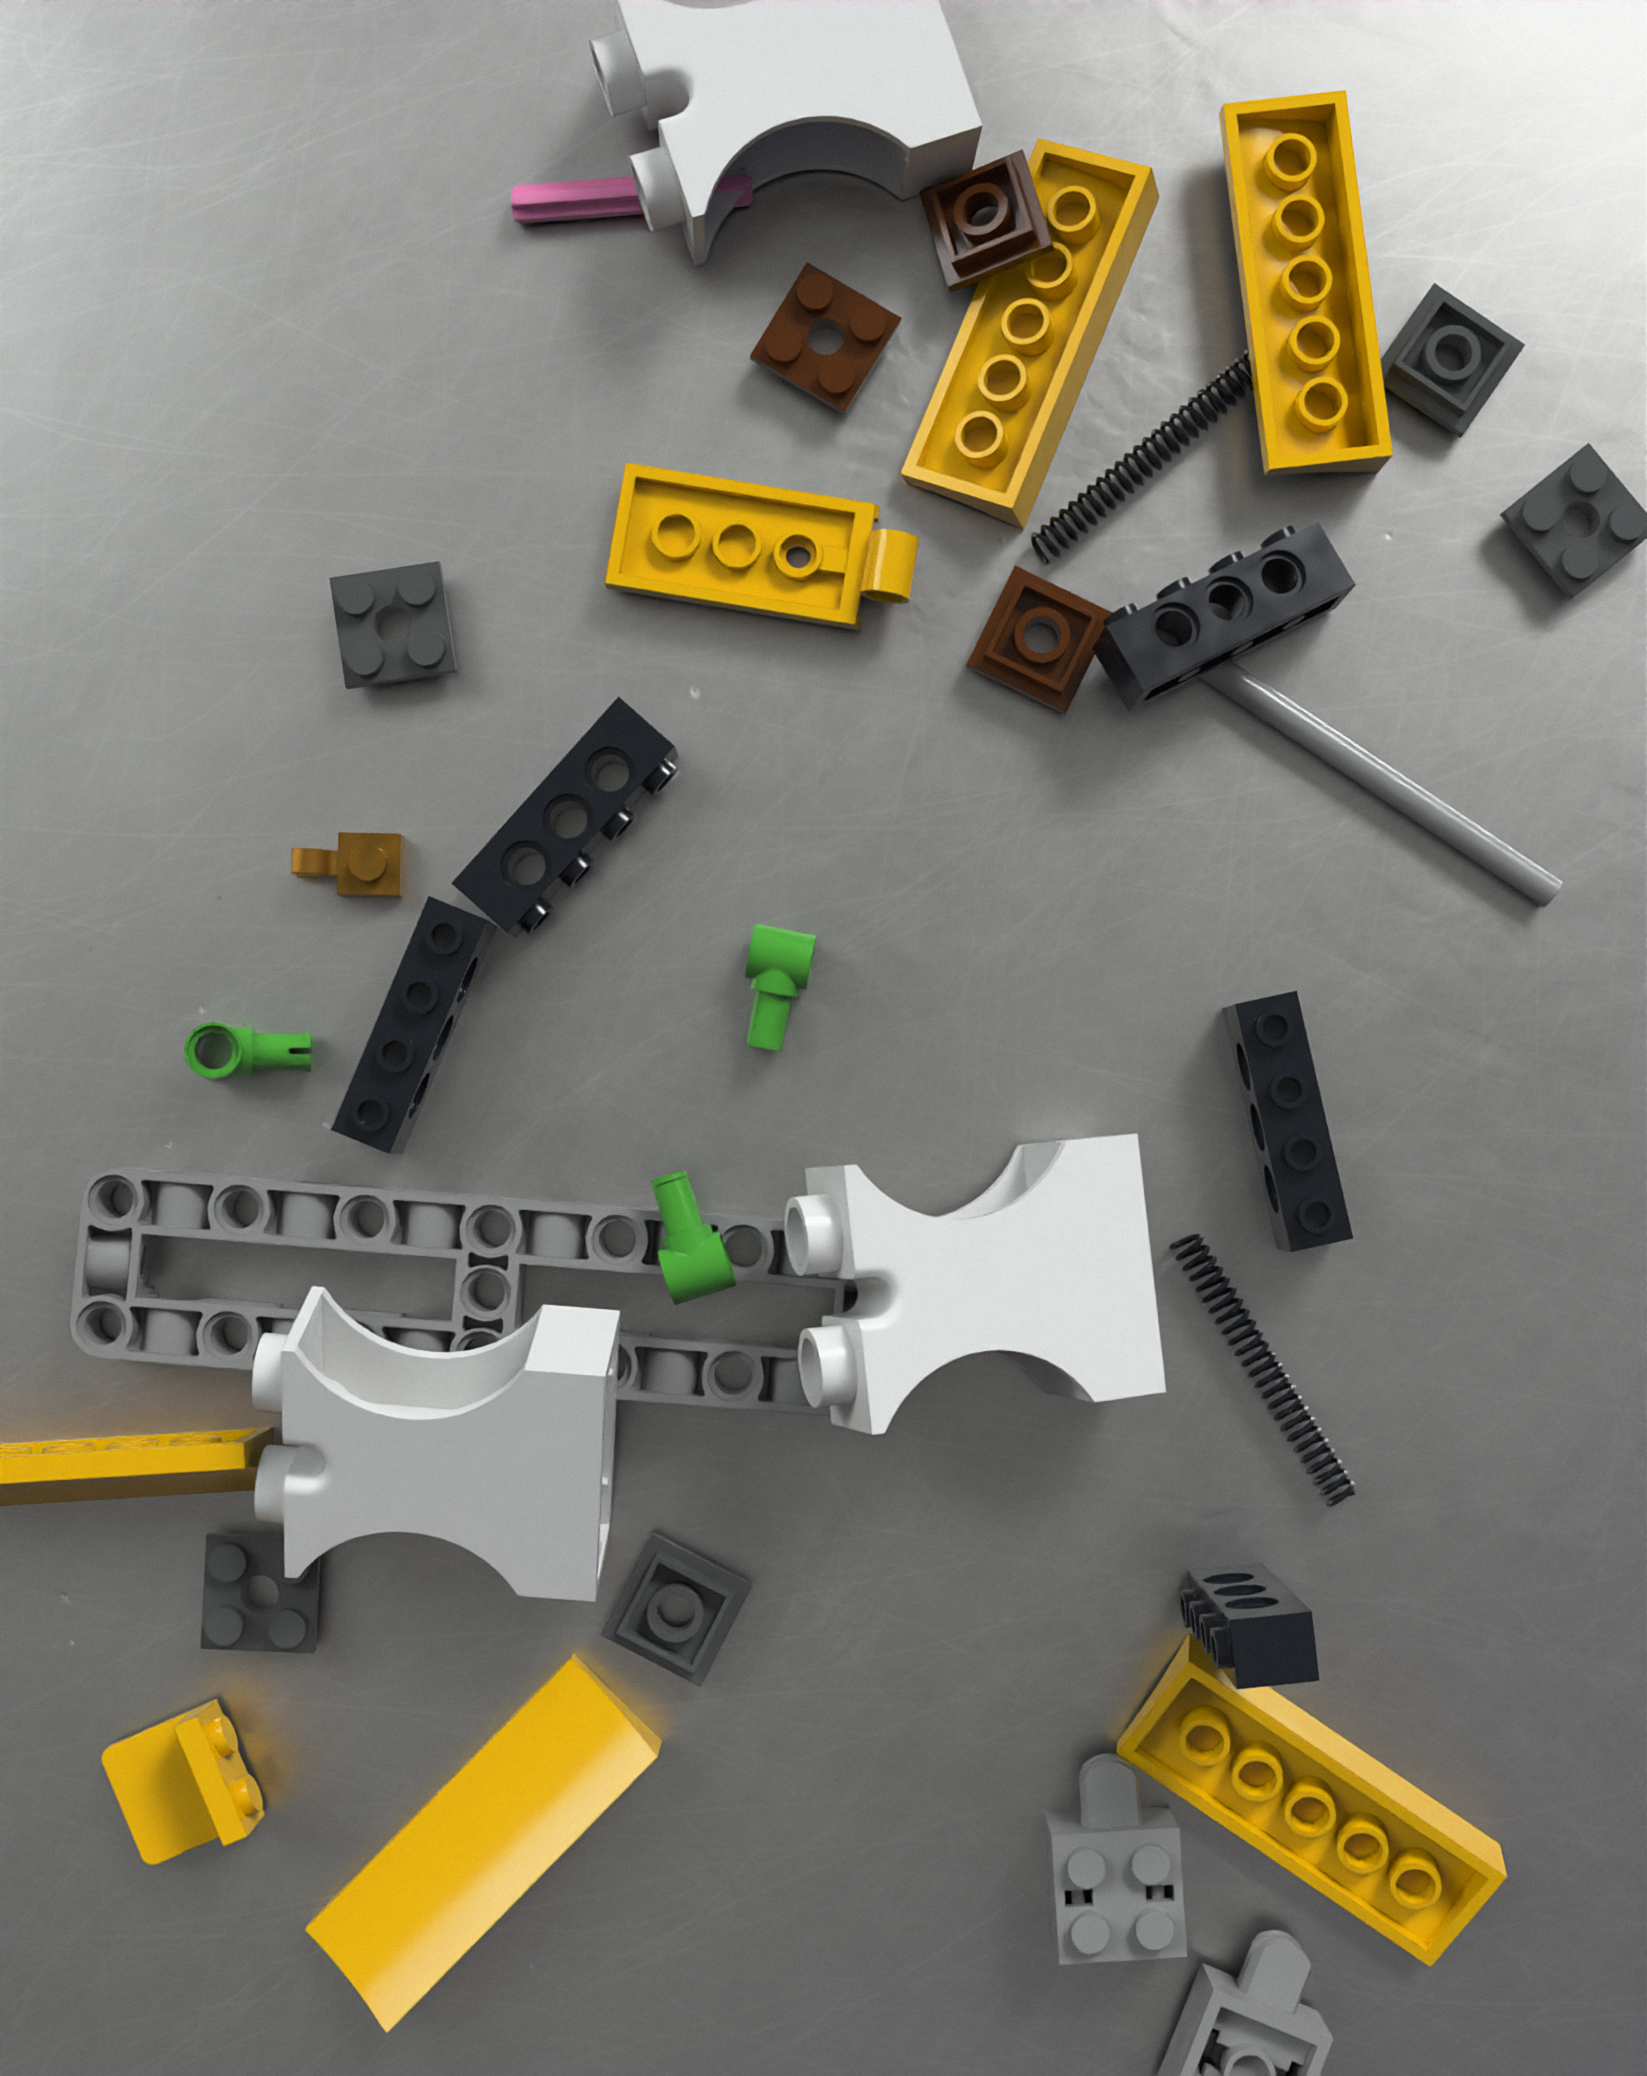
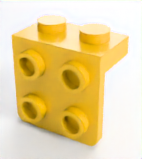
(183, 1784)

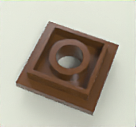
(1010, 239)
(817, 304)
(1006, 658)

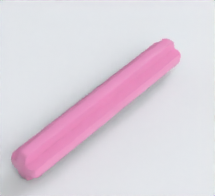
(597, 198)

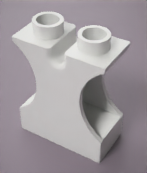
(784, 93)
(1033, 1269)
(462, 1446)

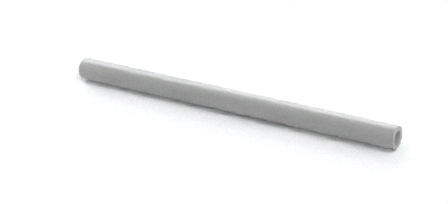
(1380, 779)

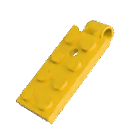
(730, 543)

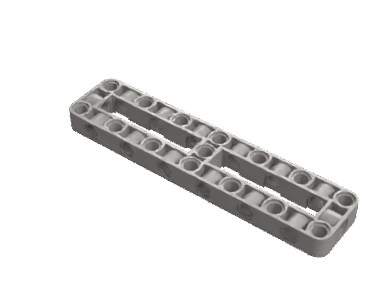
(117, 1250)

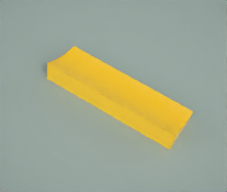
(1305, 284)
(1033, 338)
(131, 1466)
(1314, 1804)
(483, 1839)

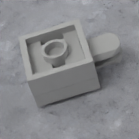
(1119, 1871)
(1252, 2020)

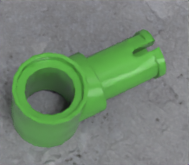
(777, 968)
(250, 1051)
(693, 1254)

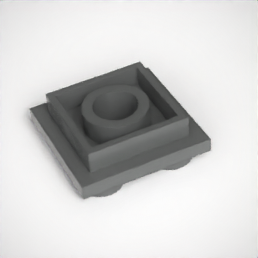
(1444, 394)
(1593, 489)
(363, 603)
(667, 1571)
(234, 1619)

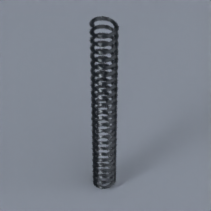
(1191, 429)
(1268, 1364)

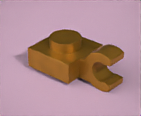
(363, 864)

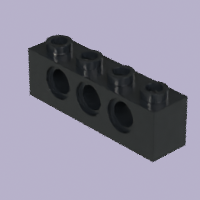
(1147, 668)
(615, 737)
(414, 1027)
(1287, 1122)
(1250, 1625)

